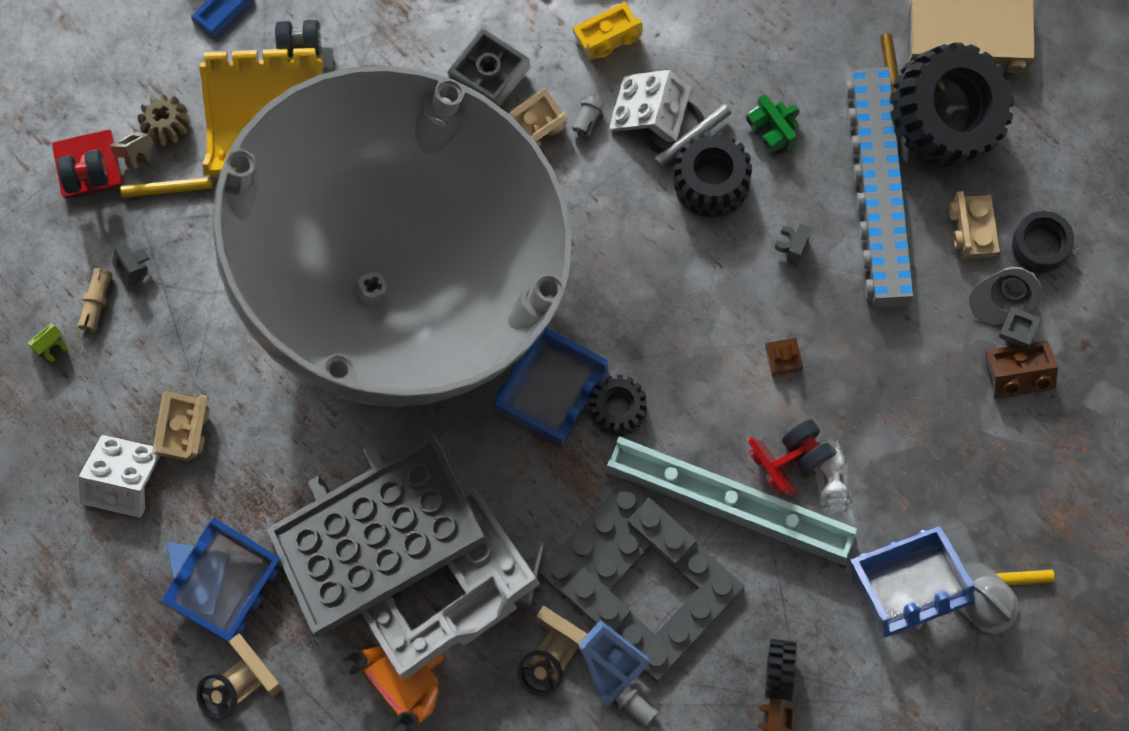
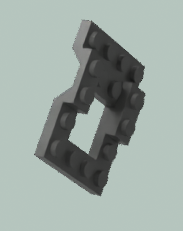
(610, 546)

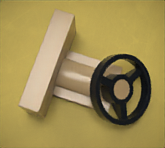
(552, 654)
(237, 682)

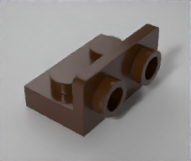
(1022, 369)

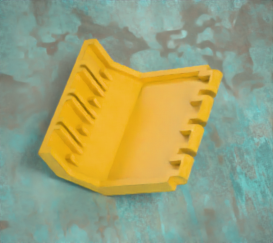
(241, 88)

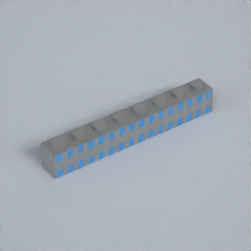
(880, 189)

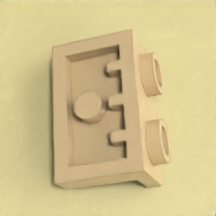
(975, 226)

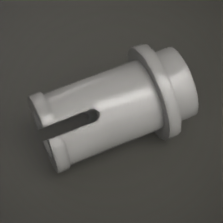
(591, 110)
(636, 706)

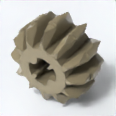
(163, 119)

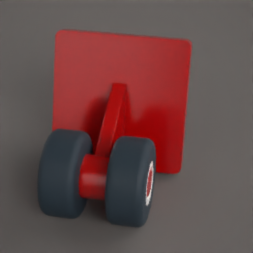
(86, 164)
(802, 445)

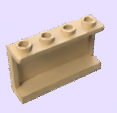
(994, 26)

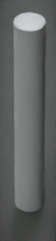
(705, 126)

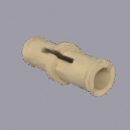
(94, 300)

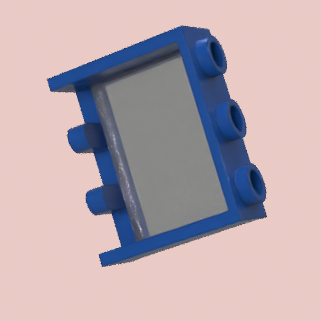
(551, 386)
(221, 580)
(913, 581)

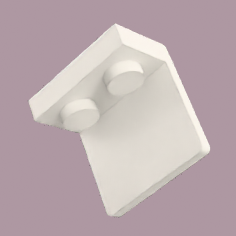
(652, 102)
(117, 476)

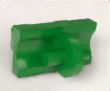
(778, 119)

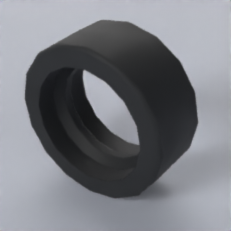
(1055, 223)

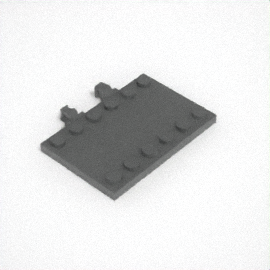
(375, 534)

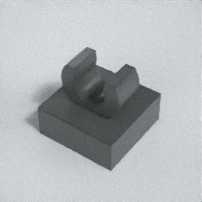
(797, 242)
(129, 264)
(1019, 327)

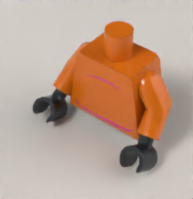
(409, 698)

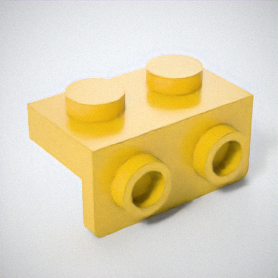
(608, 31)

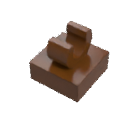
(783, 356)
(781, 716)

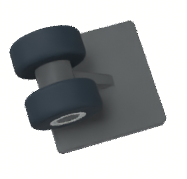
(306, 38)

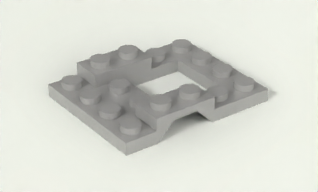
(491, 577)

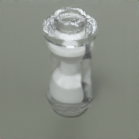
(834, 495)

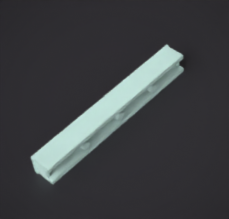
(731, 501)

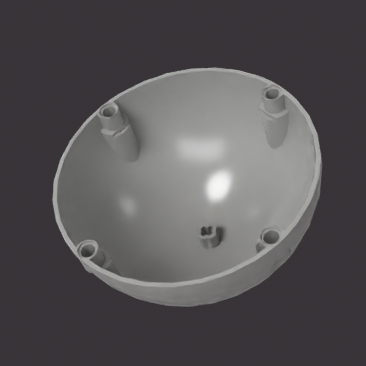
(367, 190)

